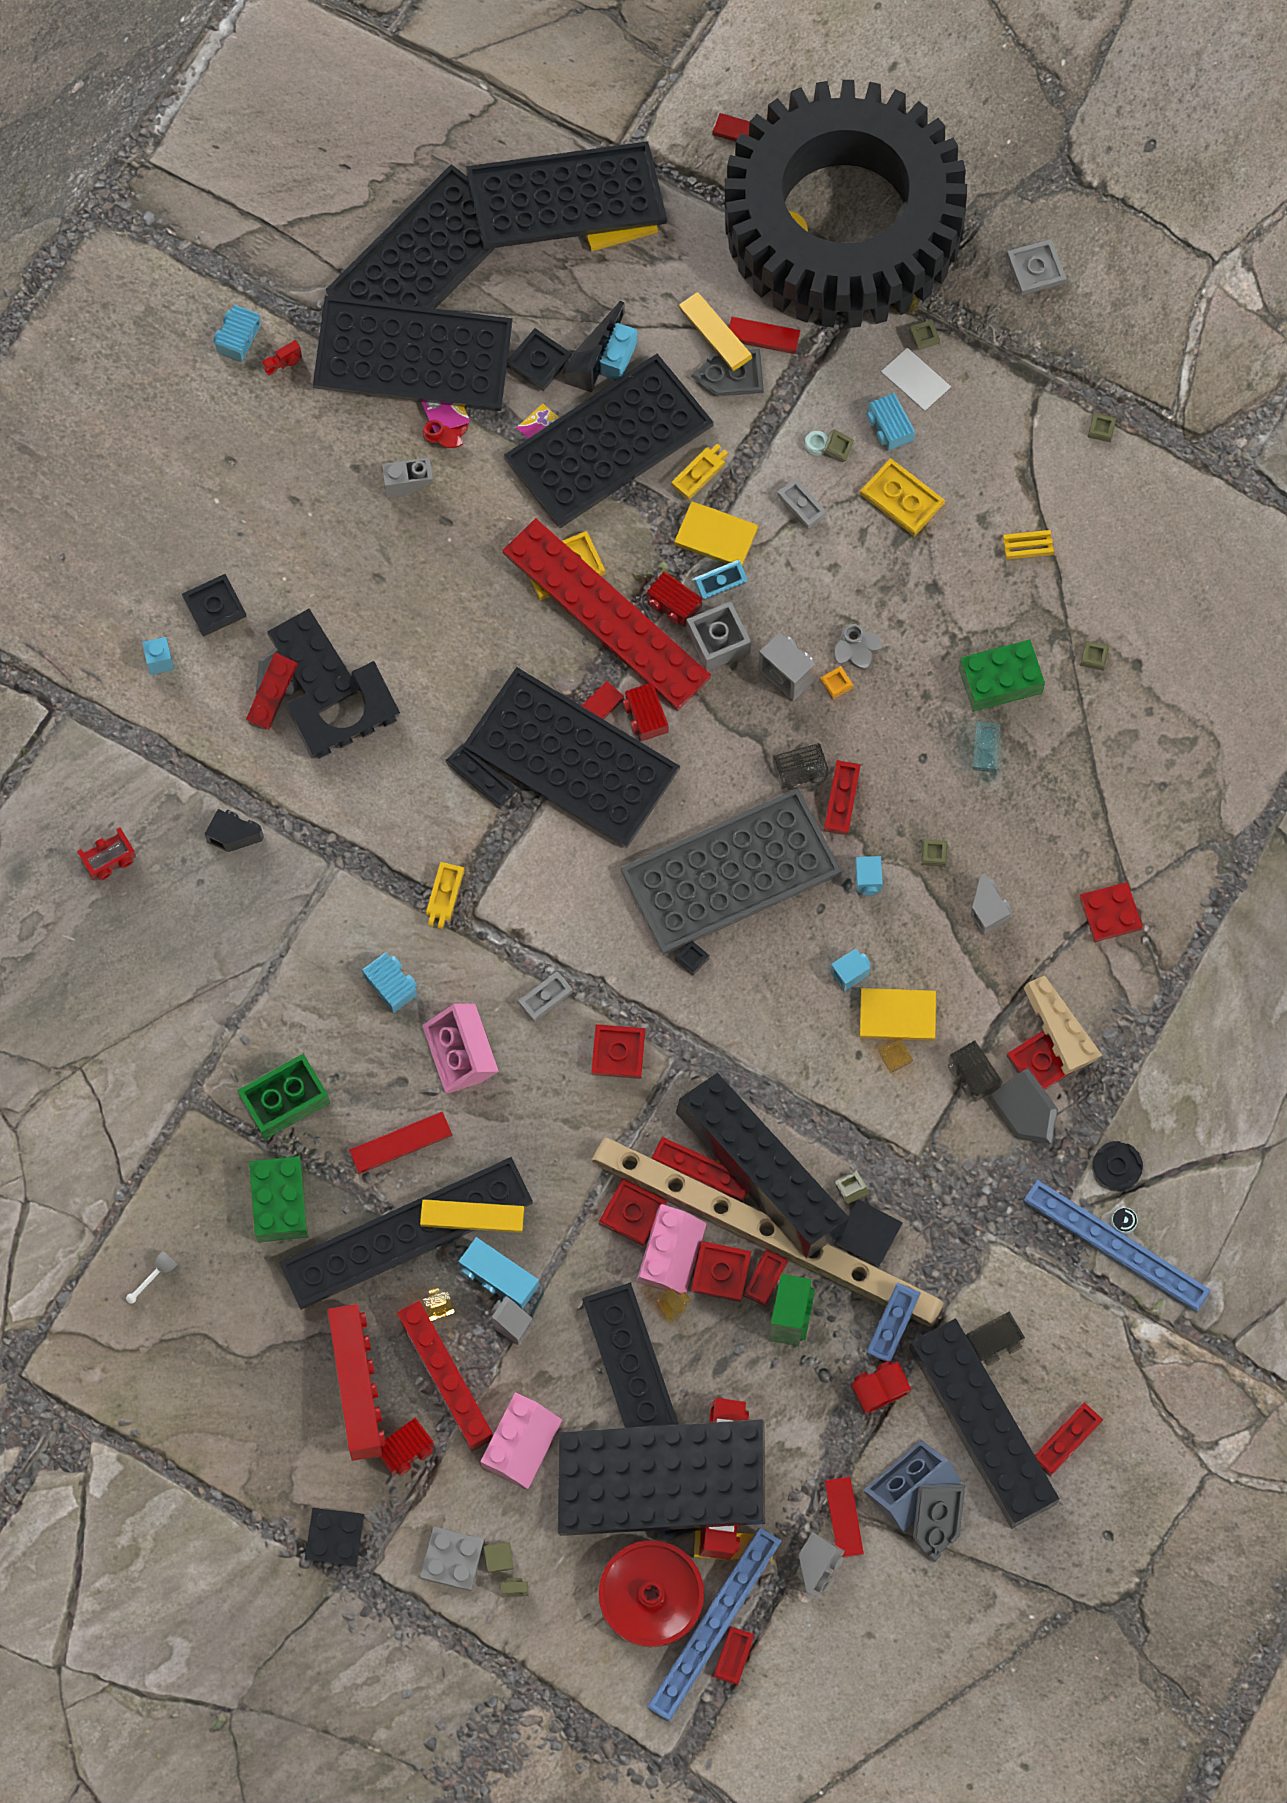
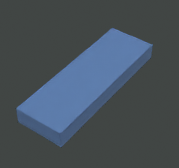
(893, 1322)

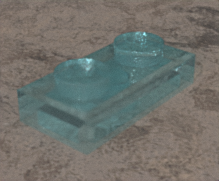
(986, 746)

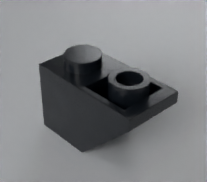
(231, 832)

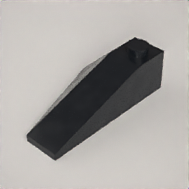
(584, 365)

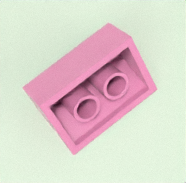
(460, 1047)
(671, 1250)
(521, 1441)

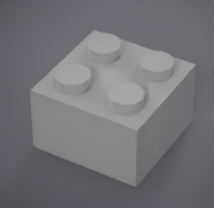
(718, 636)
(786, 666)

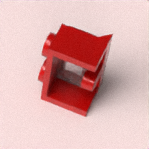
(107, 856)

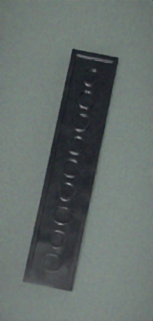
(395, 1236)
(631, 1365)

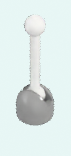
(163, 1264)

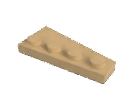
(1067, 1034)

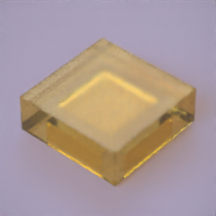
(895, 1055)

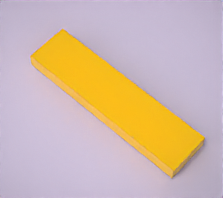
(715, 331)
(472, 1216)

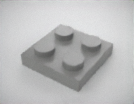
(1036, 267)
(452, 1559)

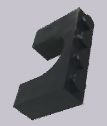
(321, 737)

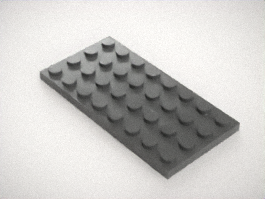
(730, 871)

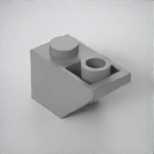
(406, 476)
(988, 908)
(511, 1320)
(818, 1561)

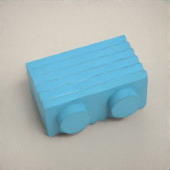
(237, 333)
(618, 351)
(890, 421)
(720, 580)
(390, 982)

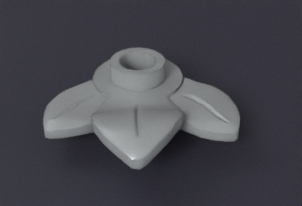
(859, 649)

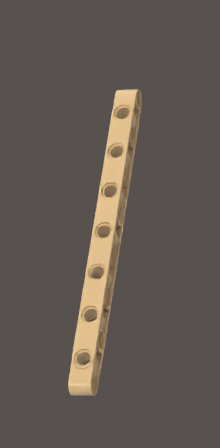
(748, 1222)

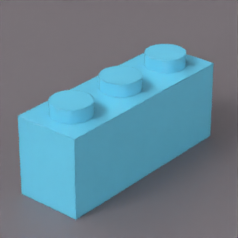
(497, 1273)

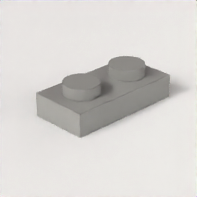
(802, 503)
(545, 996)

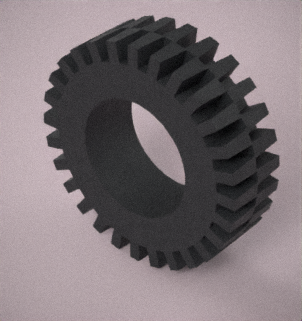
(858, 134)

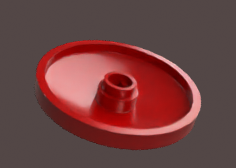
(651, 1593)

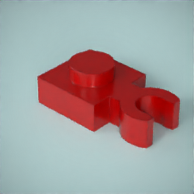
(284, 357)

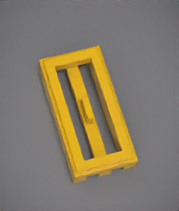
(1047, 541)

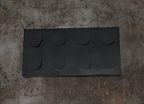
(319, 665)

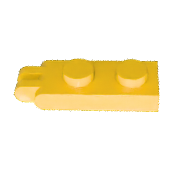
(699, 471)
(444, 893)

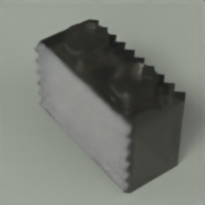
(800, 766)
(974, 1071)
(996, 1338)

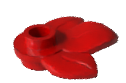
(445, 437)

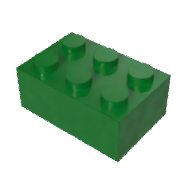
(1001, 675)
(283, 1096)
(278, 1199)
(791, 1310)

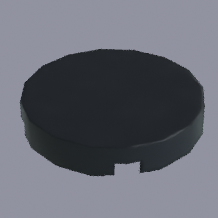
(1117, 1166)

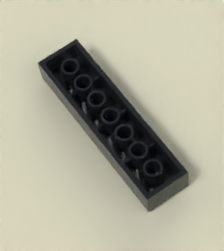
(762, 1165)
(984, 1423)

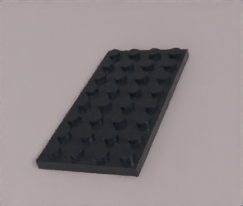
(566, 195)
(421, 251)
(412, 353)
(608, 440)
(571, 757)
(661, 1477)

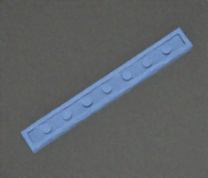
(1117, 1246)
(714, 1624)

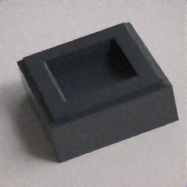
(692, 957)

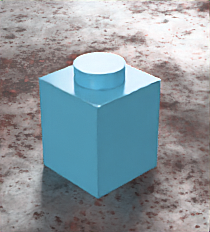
(158, 655)
(868, 875)
(850, 969)

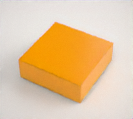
(836, 682)

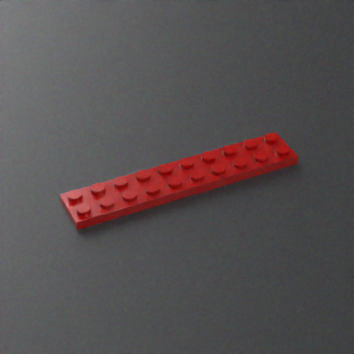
(606, 614)

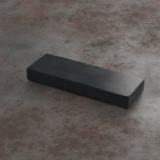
(481, 776)

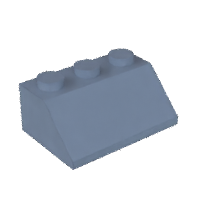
(897, 1487)

